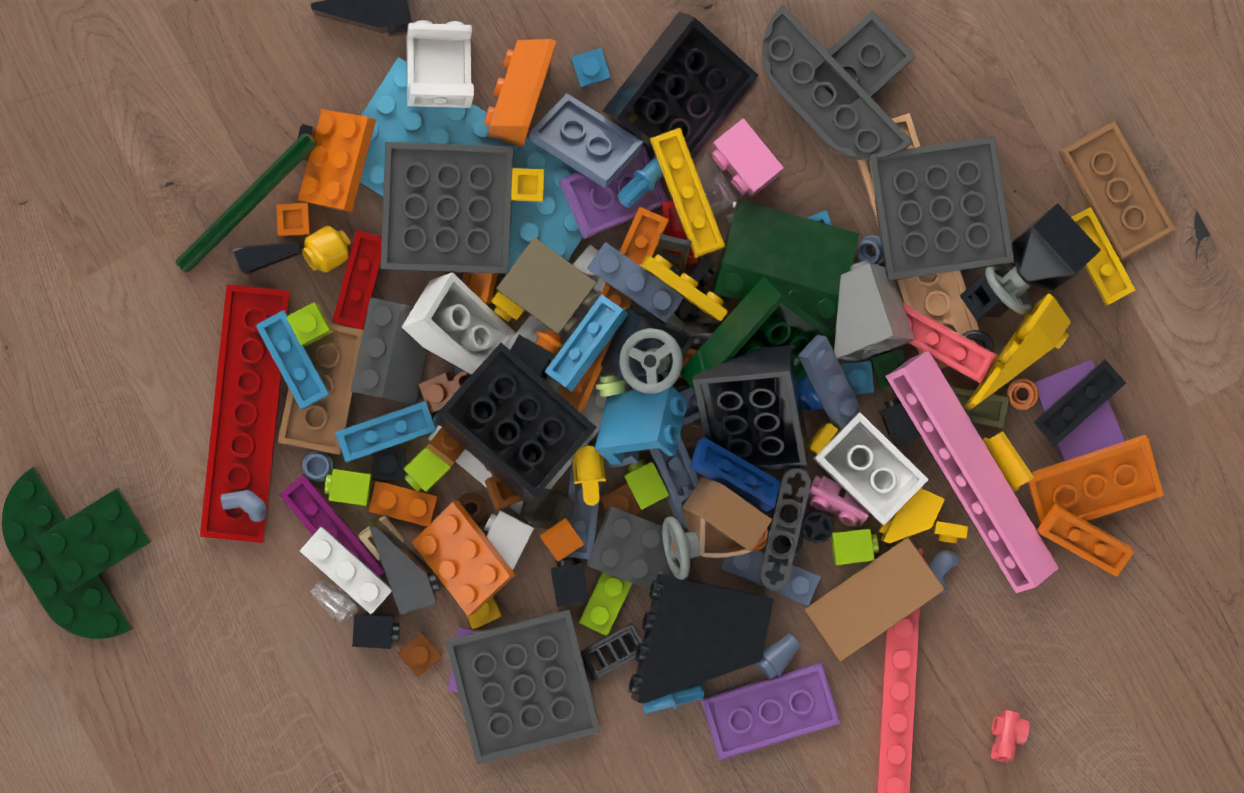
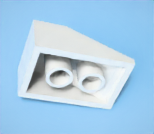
(456, 323)
(870, 468)

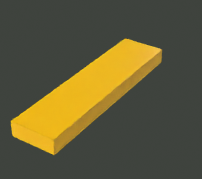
(687, 193)

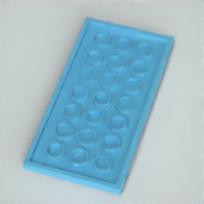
(396, 122)

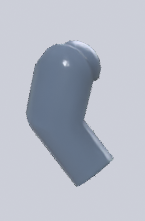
(247, 501)
(943, 563)

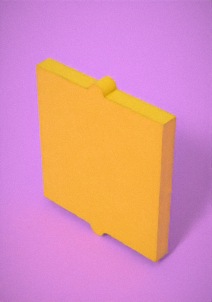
(1008, 461)

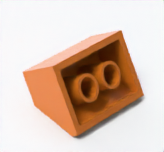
(519, 90)

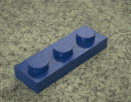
(735, 474)

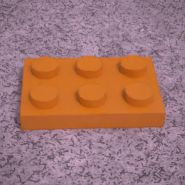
(337, 160)
(463, 558)

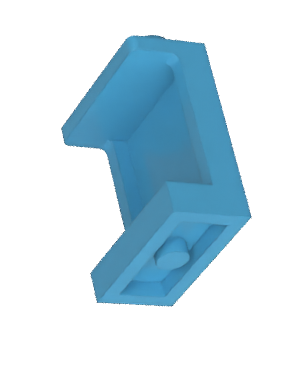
(640, 423)

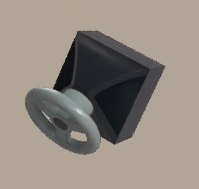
(1044, 256)
(647, 353)

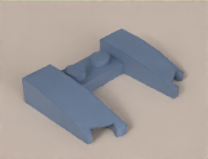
(675, 469)

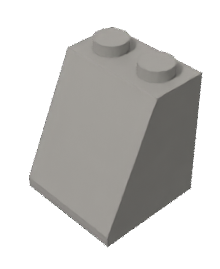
(869, 314)

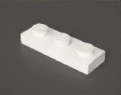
(346, 570)

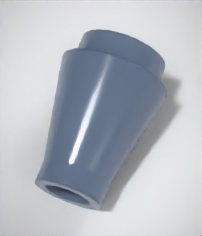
(778, 656)

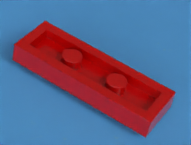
(359, 280)

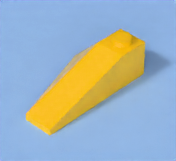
(1033, 338)

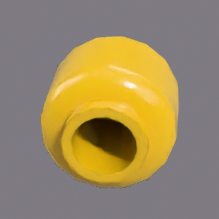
(326, 249)

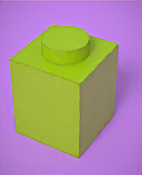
(309, 324)
(426, 470)
(645, 483)
(349, 487)
(854, 546)

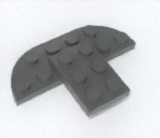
(837, 86)

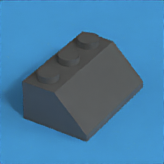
(389, 357)

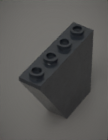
(696, 635)

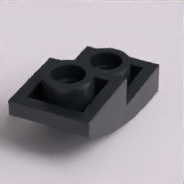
(702, 275)

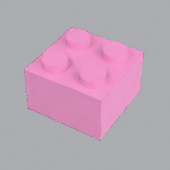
(745, 159)

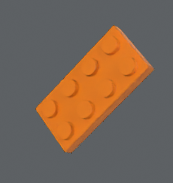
(1098, 481)

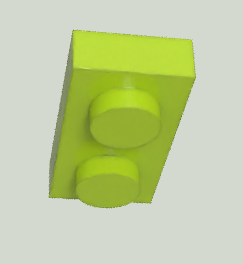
(605, 603)

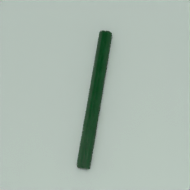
(246, 203)

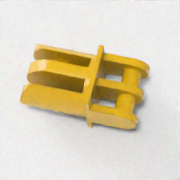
(589, 470)

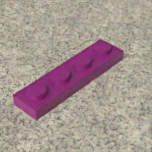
(316, 512)

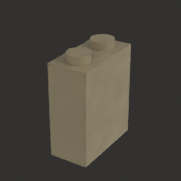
(548, 287)

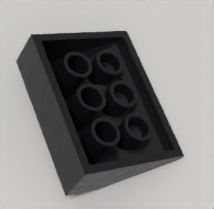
(681, 83)
(755, 408)
(514, 423)

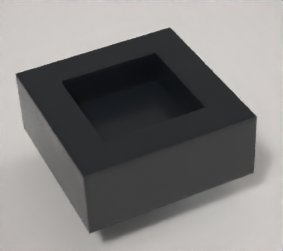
(389, 464)

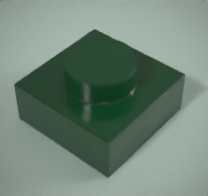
(885, 364)

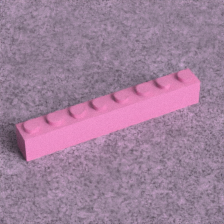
(972, 472)

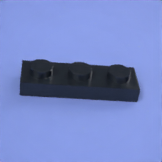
(1079, 402)

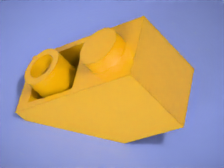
(913, 517)

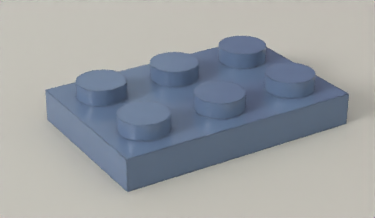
(585, 140)

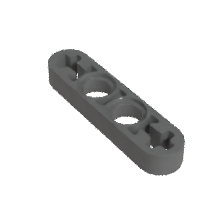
(779, 527)

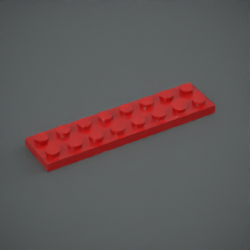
(243, 414)

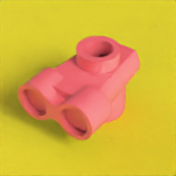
(1008, 731)

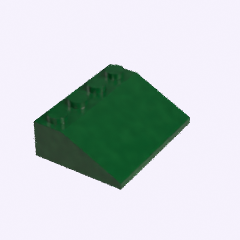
(789, 251)
(760, 320)

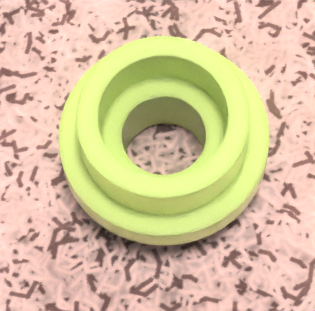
(610, 385)

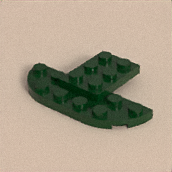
(68, 555)

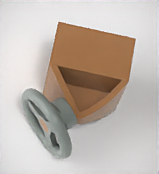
(717, 527)

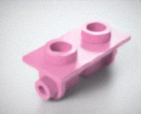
(824, 497)

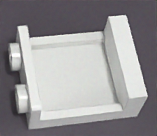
(439, 65)

